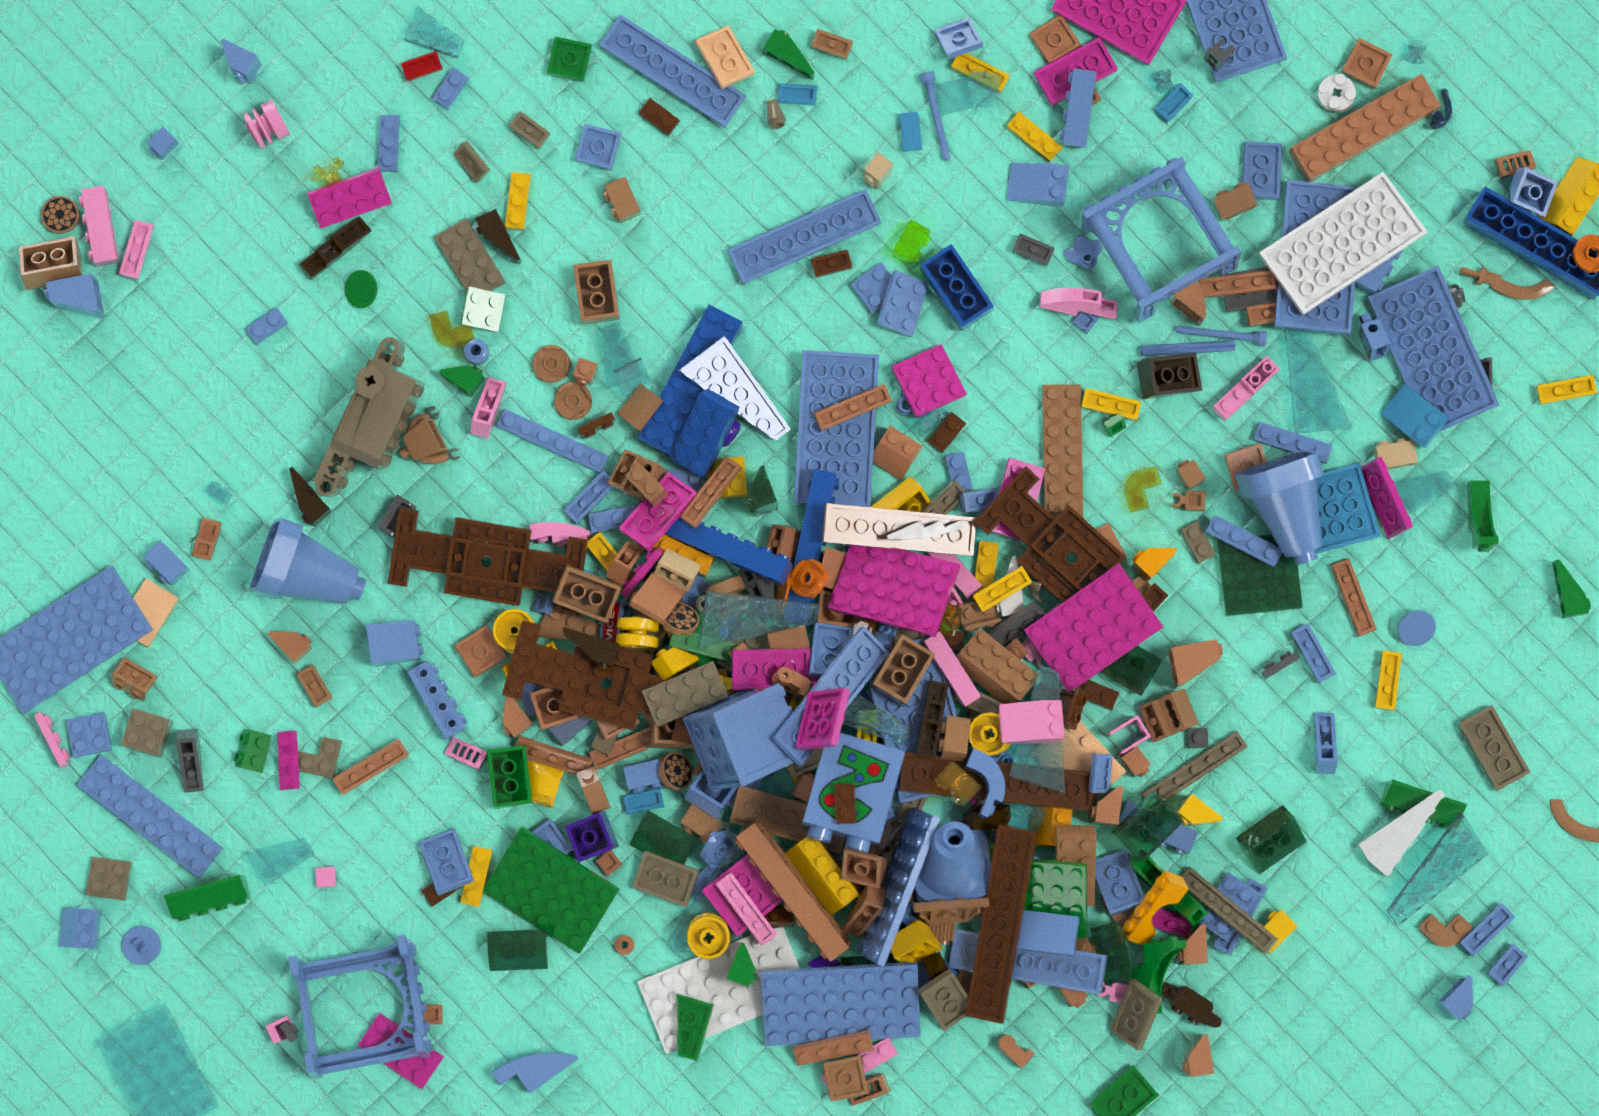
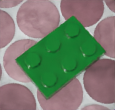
(1125, 1095)

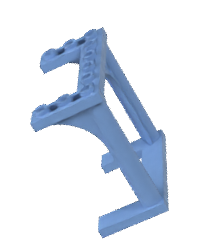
(1171, 175)
(399, 953)

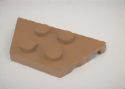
(950, 911)

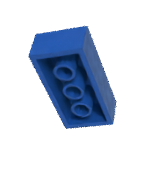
(956, 287)
(705, 432)

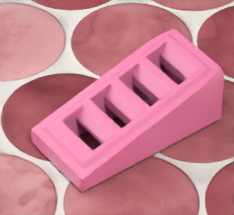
(480, 760)

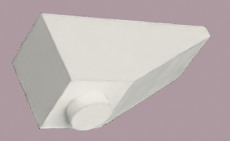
(1013, 603)

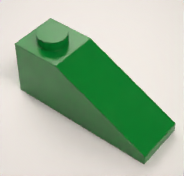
(784, 50)
(1571, 596)

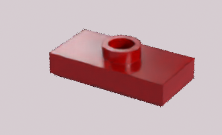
(421, 66)

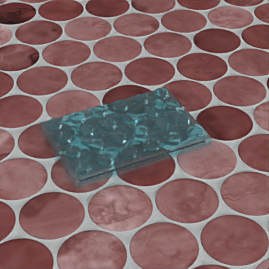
(156, 1067)

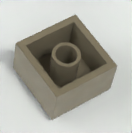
(147, 733)

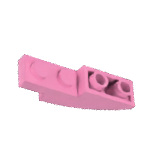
(1078, 299)
(1246, 388)
(557, 531)

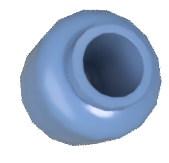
(482, 354)

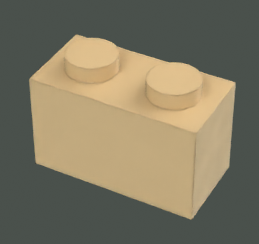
(877, 171)
(1397, 454)
(677, 570)

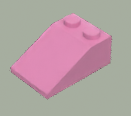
(1032, 722)

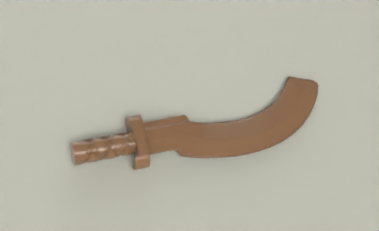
(1507, 288)
(1572, 826)

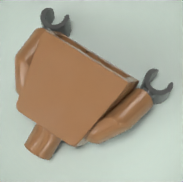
(425, 441)

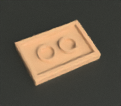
(725, 57)
(156, 606)

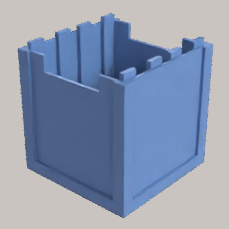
(737, 736)

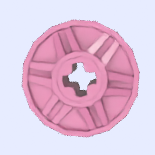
(266, 124)

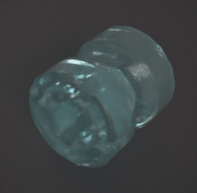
(1416, 51)
(1163, 81)

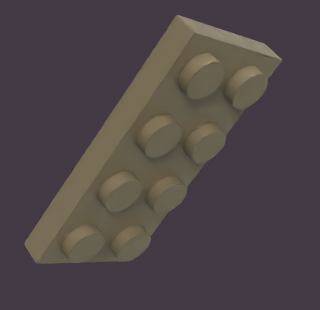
(469, 257)
(685, 694)
(1494, 748)

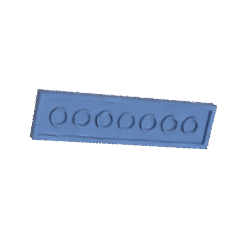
(672, 70)
(804, 236)
(850, 671)
(150, 816)
(1077, 972)

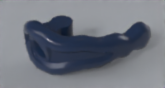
(1437, 117)

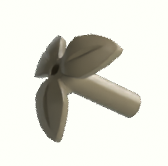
(1035, 587)

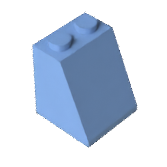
(76, 294)
(394, 642)

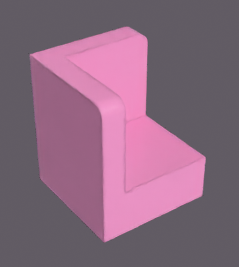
(276, 1032)

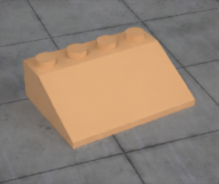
(1078, 751)

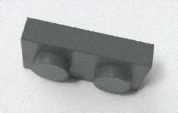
(1033, 249)
(1286, 659)

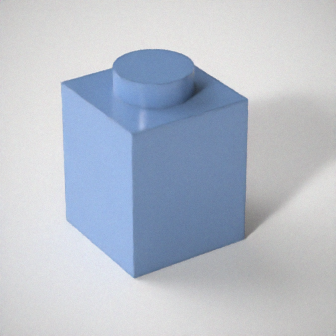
(162, 143)

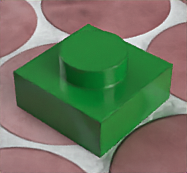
(1114, 424)

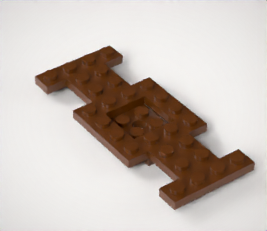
(1053, 539)
(462, 558)
(581, 681)

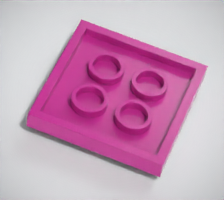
(928, 381)
(822, 719)
(754, 886)

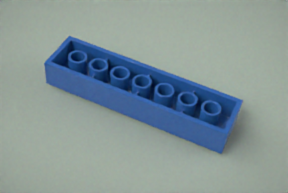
(1530, 239)
(680, 392)

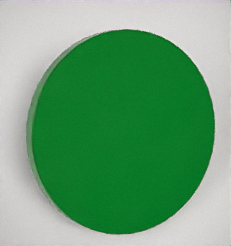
(361, 289)

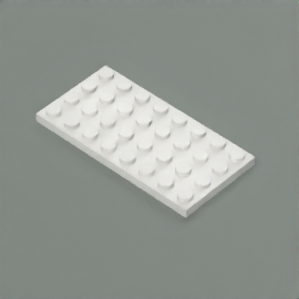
(1343, 243)
(708, 983)

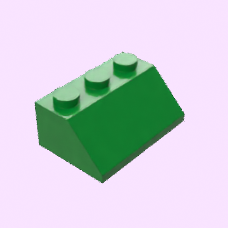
(509, 777)

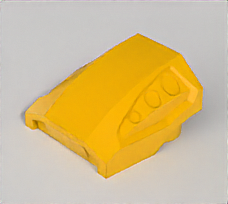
(544, 783)

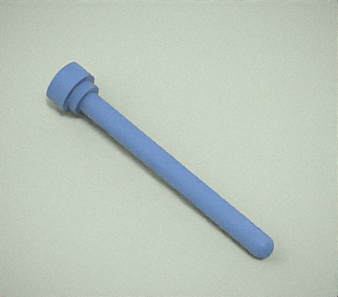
(928, 81)
(1258, 338)

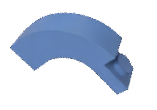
(991, 774)

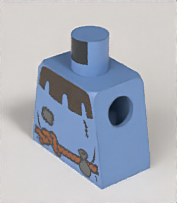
(1373, 337)

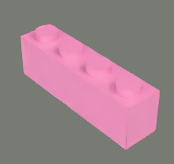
(99, 225)

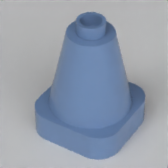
(1287, 501)
(303, 568)
(954, 865)

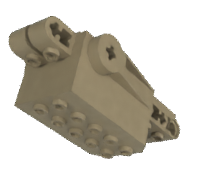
(372, 419)

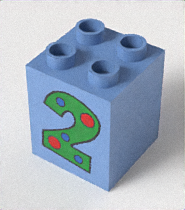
(874, 774)

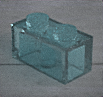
(218, 492)

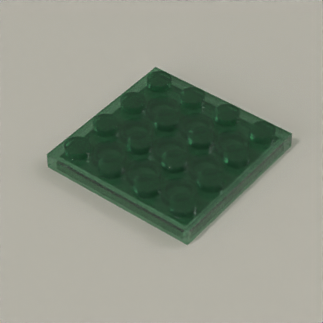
(1255, 586)

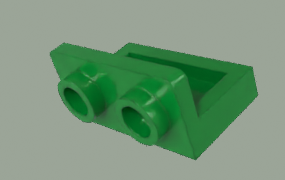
(252, 750)

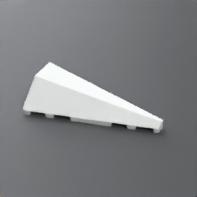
(1390, 842)

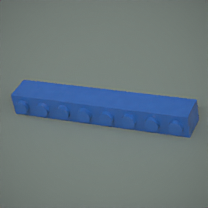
(812, 527)
(733, 551)

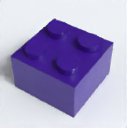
(591, 836)

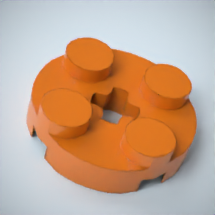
(1581, 252)
(815, 584)

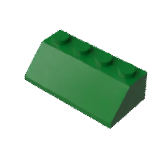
(1404, 797)
(208, 897)

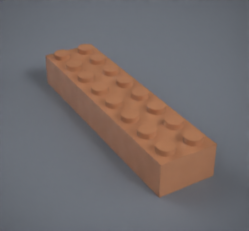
(1364, 128)
(793, 889)

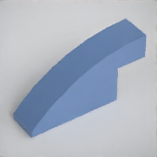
(534, 1069)

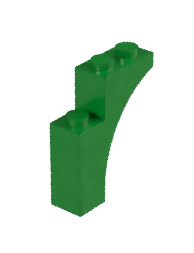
(1480, 516)
(1187, 907)
(1157, 959)

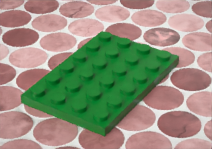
(551, 889)

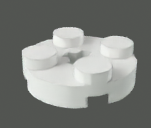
(1334, 103)

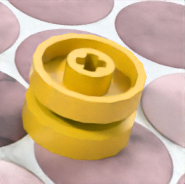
(506, 625)
(637, 632)
(980, 737)
(708, 947)

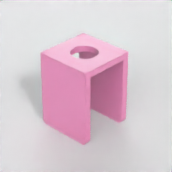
(1142, 728)

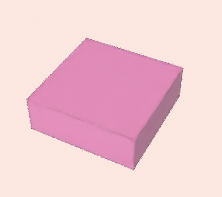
(325, 877)

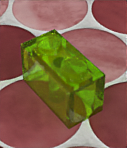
(911, 243)

